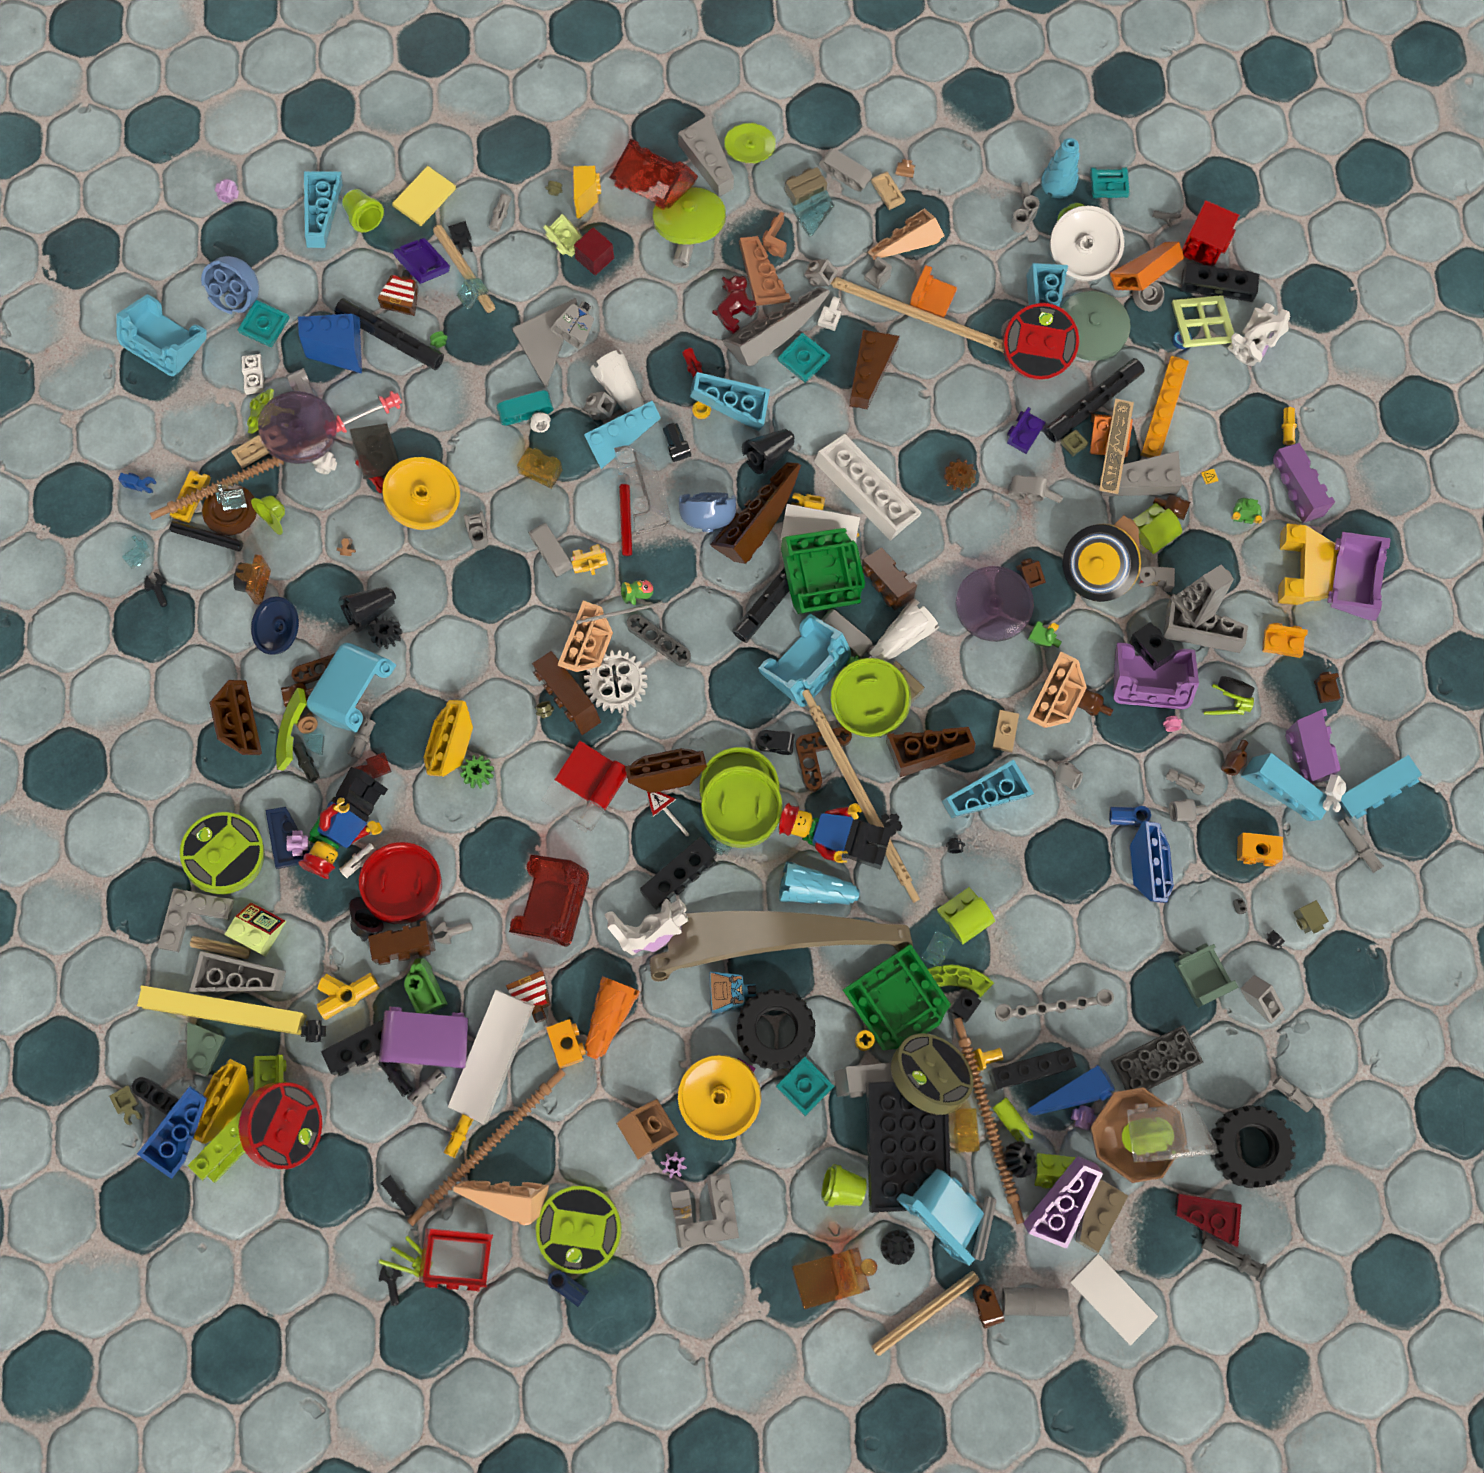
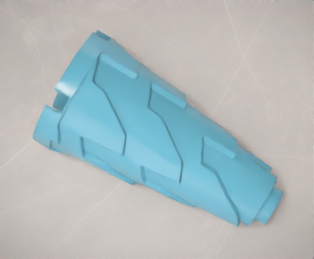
(1062, 172)
(812, 887)

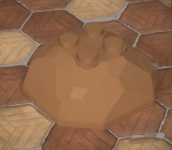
(1108, 1131)

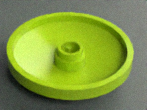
(692, 218)

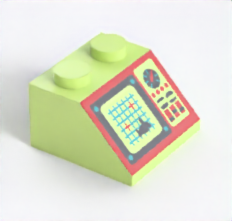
(255, 928)

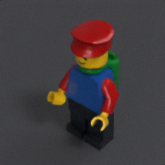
(343, 821)
(838, 834)

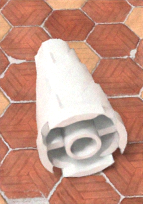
(618, 380)
(905, 631)

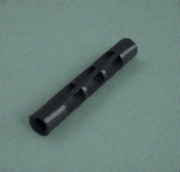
(392, 335)
(1094, 400)
(762, 608)

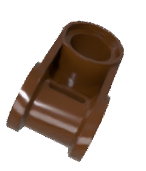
(989, 1309)

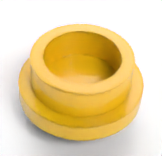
(701, 410)

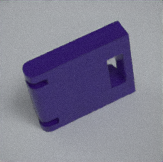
(419, 258)

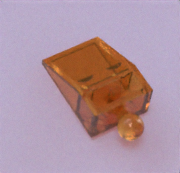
(833, 1277)

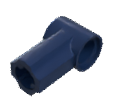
(569, 1289)

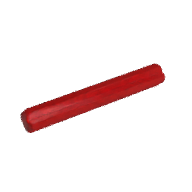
(625, 515)

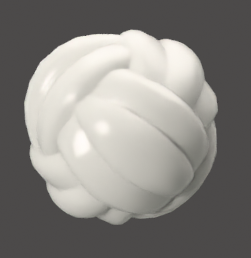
(540, 422)

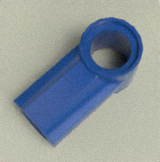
(1127, 815)

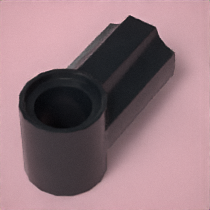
(677, 446)

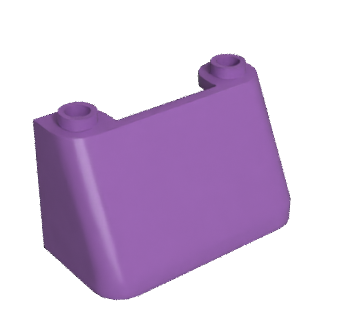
(1359, 575)
(1166, 687)
(424, 1038)

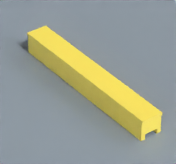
(221, 1010)

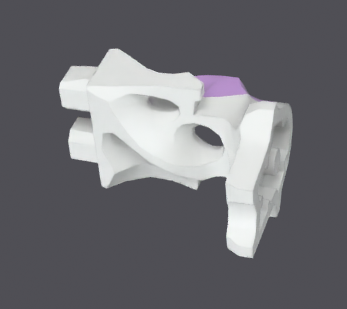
(1260, 327)
(654, 930)

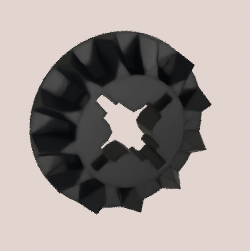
(887, 1247)

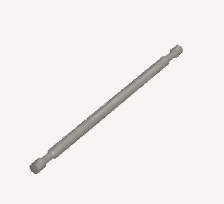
(619, 612)

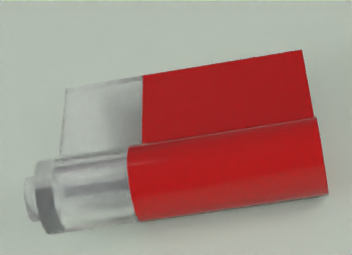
(585, 786)

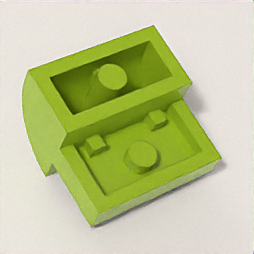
(1157, 527)
(966, 915)

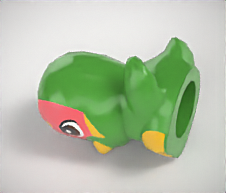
(639, 589)

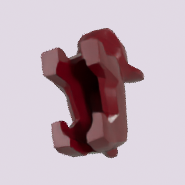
(734, 303)

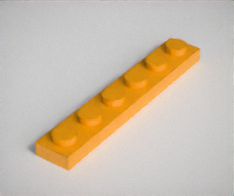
(1164, 407)

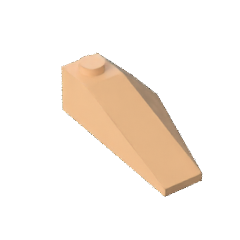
(918, 232)
(512, 1202)

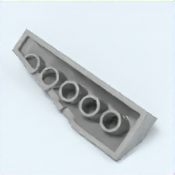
(763, 337)

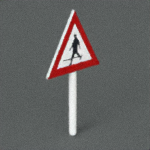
(659, 802)

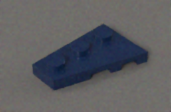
(280, 826)

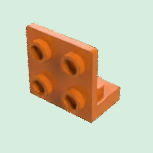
(932, 294)
(1100, 434)

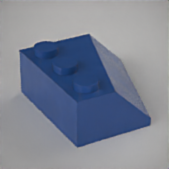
(332, 340)

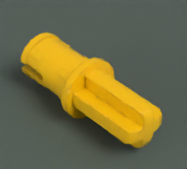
(1289, 426)

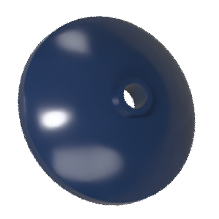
(274, 625)

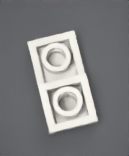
(253, 374)

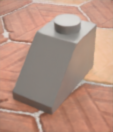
(1263, 998)

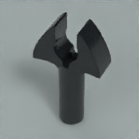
(157, 588)
(392, 1286)

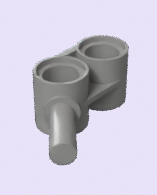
(1024, 213)
(1034, 487)

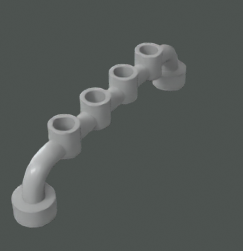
(1103, 998)

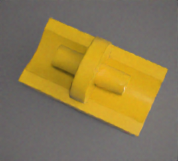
(590, 560)

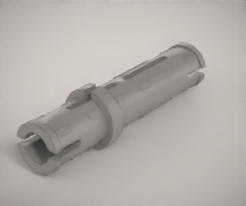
(1360, 844)

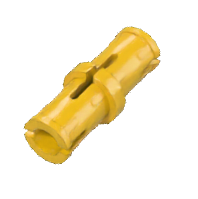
(458, 1136)

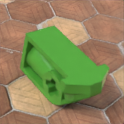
(428, 995)

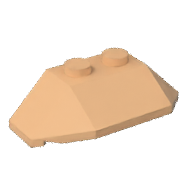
(587, 640)
(1059, 693)

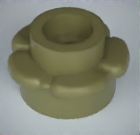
(554, 188)
(544, 709)

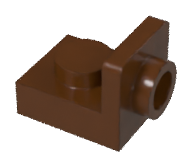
(1031, 572)
(1327, 687)

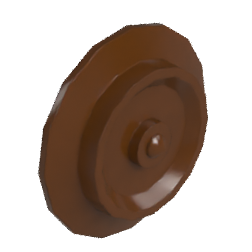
(229, 521)

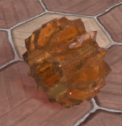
(953, 471)

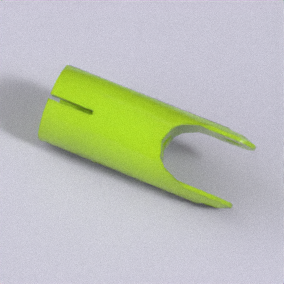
(1012, 1120)

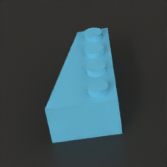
(1380, 786)

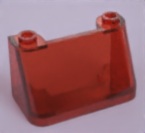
(652, 176)
(552, 901)

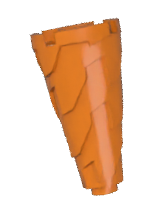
(610, 1010)

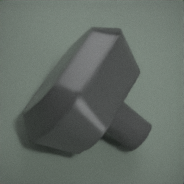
(1240, 906)

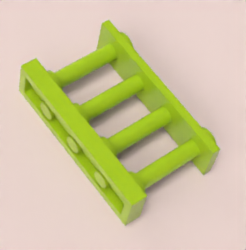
(219, 1153)

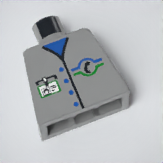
(574, 324)

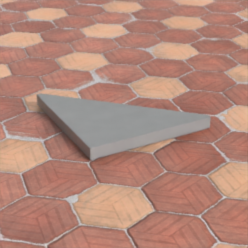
(541, 343)

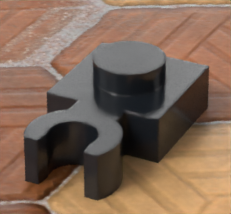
(461, 236)

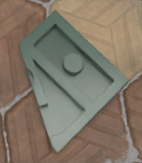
(202, 1048)

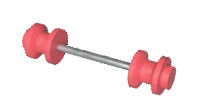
(386, 403)

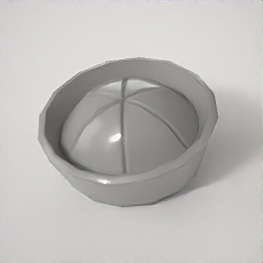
(1150, 298)

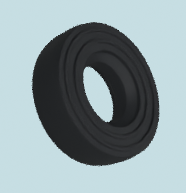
(1236, 687)

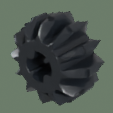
(392, 628)
(1020, 1159)

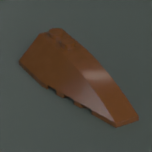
(751, 527)

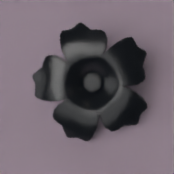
(891, 822)

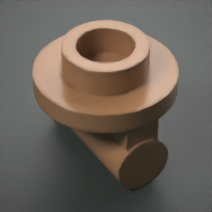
(905, 168)
(345, 550)
(307, 724)

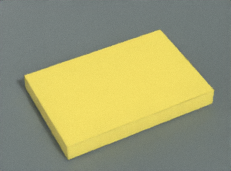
(424, 196)

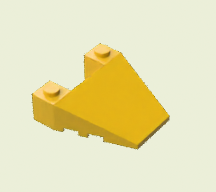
(1316, 565)

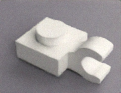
(830, 316)
(1335, 789)

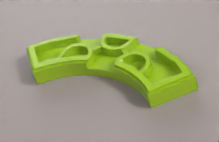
(284, 748)
(961, 977)

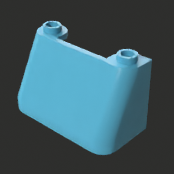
(157, 338)
(809, 662)
(344, 684)

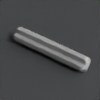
(984, 1228)

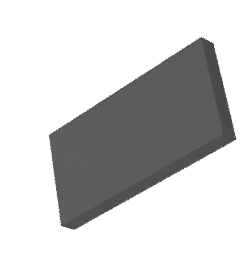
(1157, 1060)

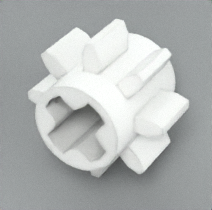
(325, 464)

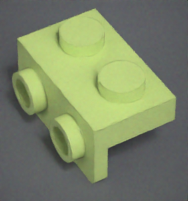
(563, 234)

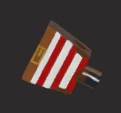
(400, 294)
(534, 991)

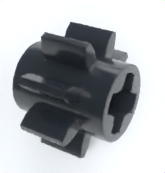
(313, 1031)

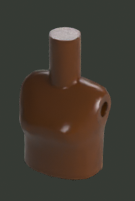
(1175, 504)
(287, 692)
(1093, 704)
(1236, 759)

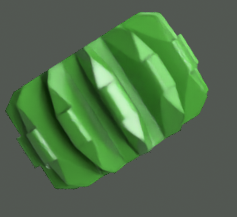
(468, 771)

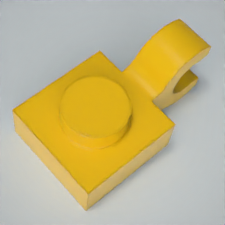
(809, 501)

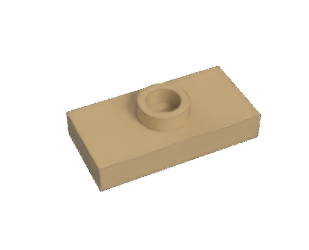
(888, 190)
(1005, 731)

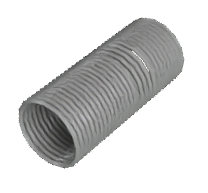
(1039, 1300)

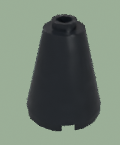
(767, 450)
(366, 606)

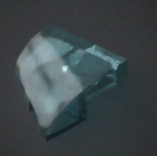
(813, 211)

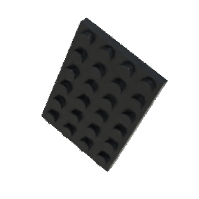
(901, 1146)

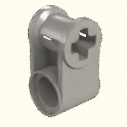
(477, 527)

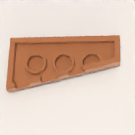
(761, 274)

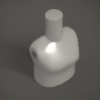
(1066, 773)
(1185, 810)

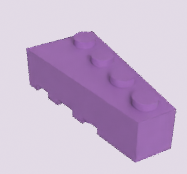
(1302, 483)
(1064, 1205)

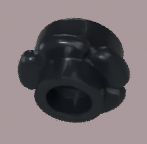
(955, 846)
(1275, 939)

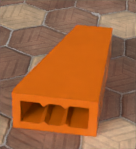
(1147, 267)

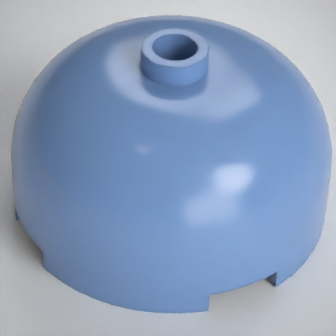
(232, 275)
(707, 512)

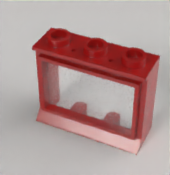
(455, 1259)

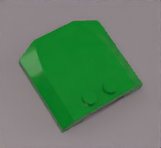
(822, 570)
(898, 999)

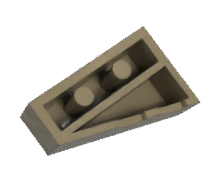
(1100, 1216)

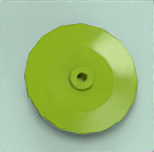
(750, 143)

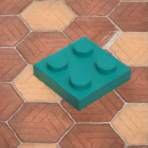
(263, 323)
(804, 357)
(805, 1086)

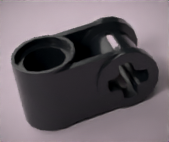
(778, 742)

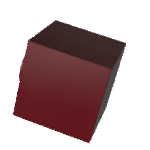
(594, 251)

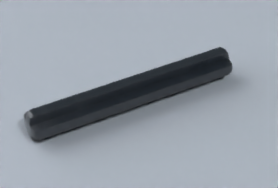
(206, 536)

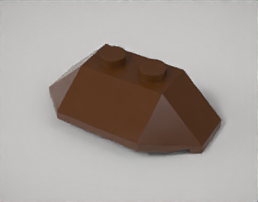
(235, 718)
(666, 770)

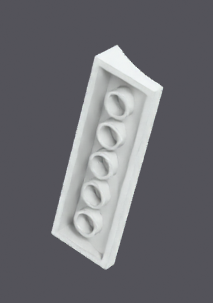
(867, 486)
(491, 1056)

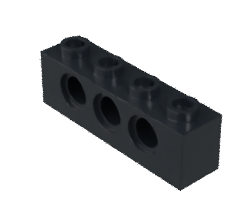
(1211, 286)
(697, 849)
(334, 1054)
(1032, 1069)

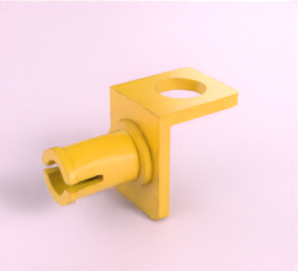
(987, 1057)

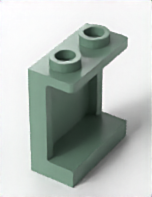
(1204, 975)

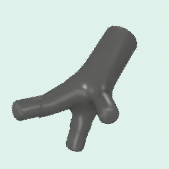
(1166, 216)

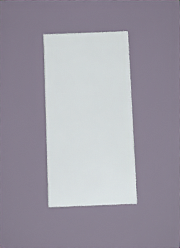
(808, 520)
(1114, 1299)

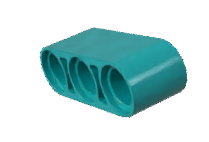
(523, 407)

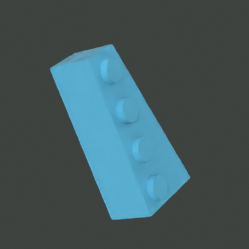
(320, 204)
(1046, 283)
(735, 399)
(621, 432)
(1286, 786)
(992, 790)

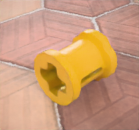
(860, 1045)

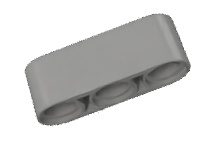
(845, 170)
(550, 550)
(855, 638)

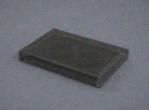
(374, 450)

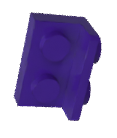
(1026, 431)

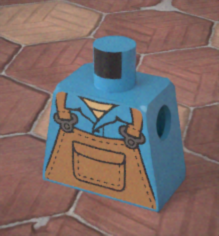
(728, 991)

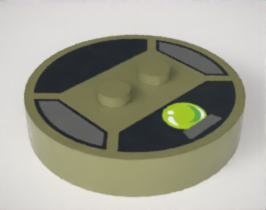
(932, 1074)

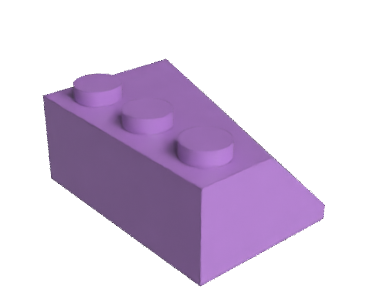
(1312, 748)

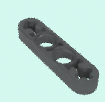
(658, 640)

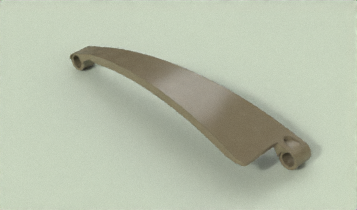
(740, 933)

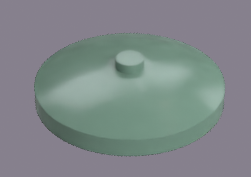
(1100, 323)

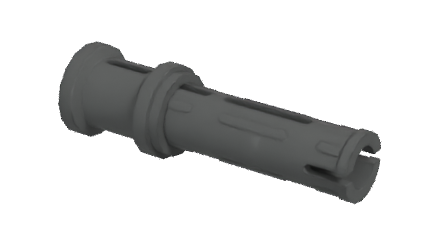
(1243, 1262)

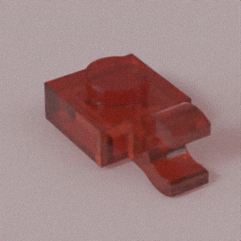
(376, 766)

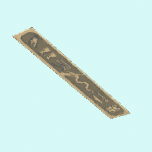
(1116, 446)

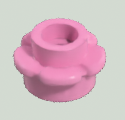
(1172, 724)

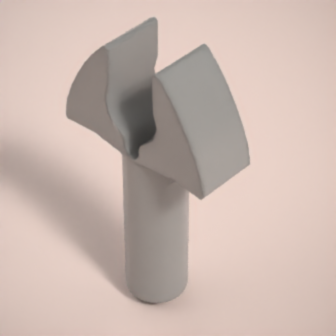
(451, 931)

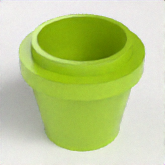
(363, 211)
(842, 1187)

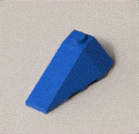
(1084, 1089)
(172, 1139)

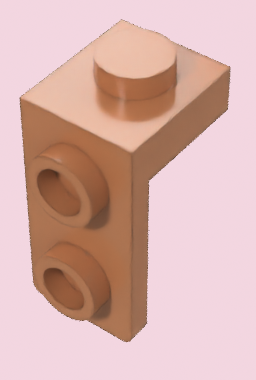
(773, 245)

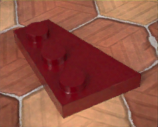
(1211, 1215)

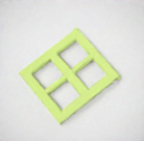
(1203, 321)

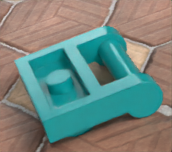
(1109, 186)

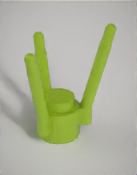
(1243, 704)
(416, 1262)

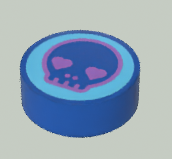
(1177, 340)

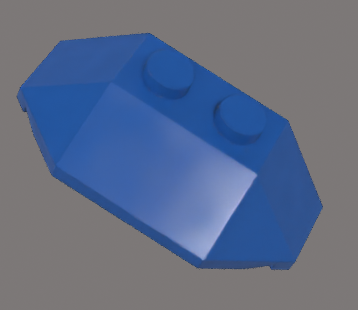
(1152, 863)

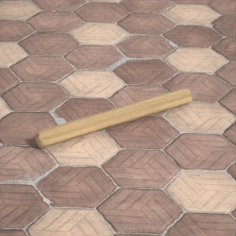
(461, 264)
(925, 1313)

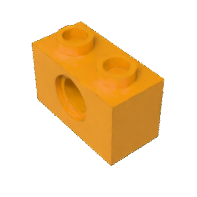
(1270, 844)
(557, 1034)

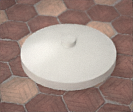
(1087, 242)

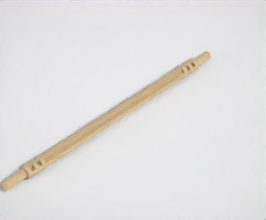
(919, 314)
(858, 791)

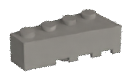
(706, 154)
(229, 974)

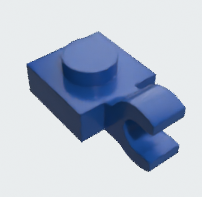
(133, 482)

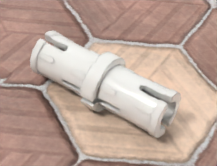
(357, 861)

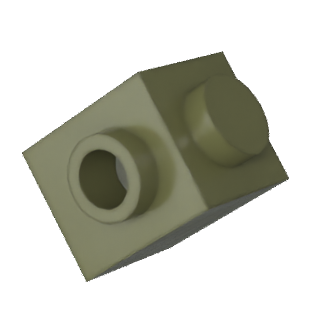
(1311, 917)

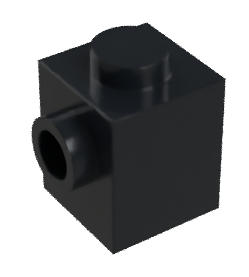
(965, 1005)

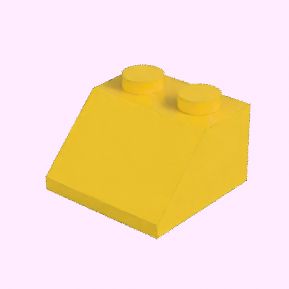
(586, 188)

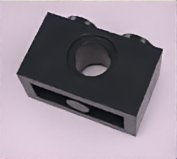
(1154, 656)

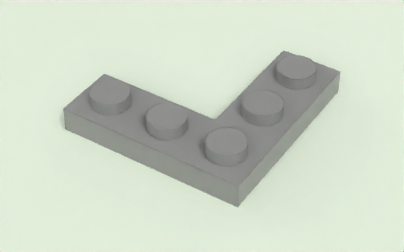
(178, 912)
(724, 1219)

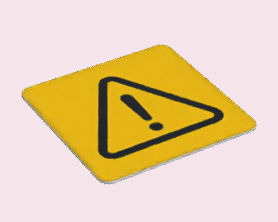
(1209, 476)

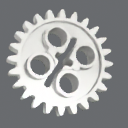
(597, 684)

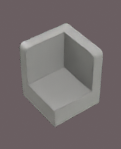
(879, 273)

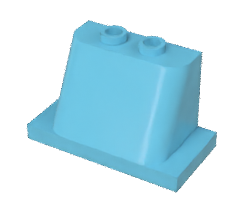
(946, 1212)

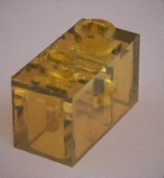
(545, 475)
(966, 1131)

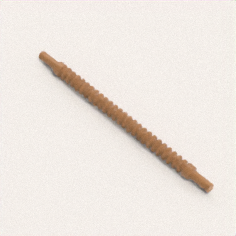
(189, 499)
(1012, 1197)
(429, 1204)

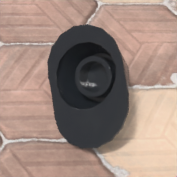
(362, 920)

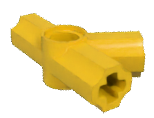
(336, 991)

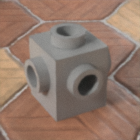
(816, 272)
(599, 405)

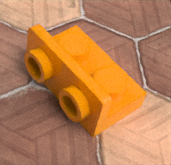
(1284, 640)

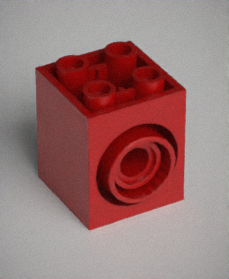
(1210, 234)

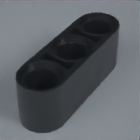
(153, 1092)

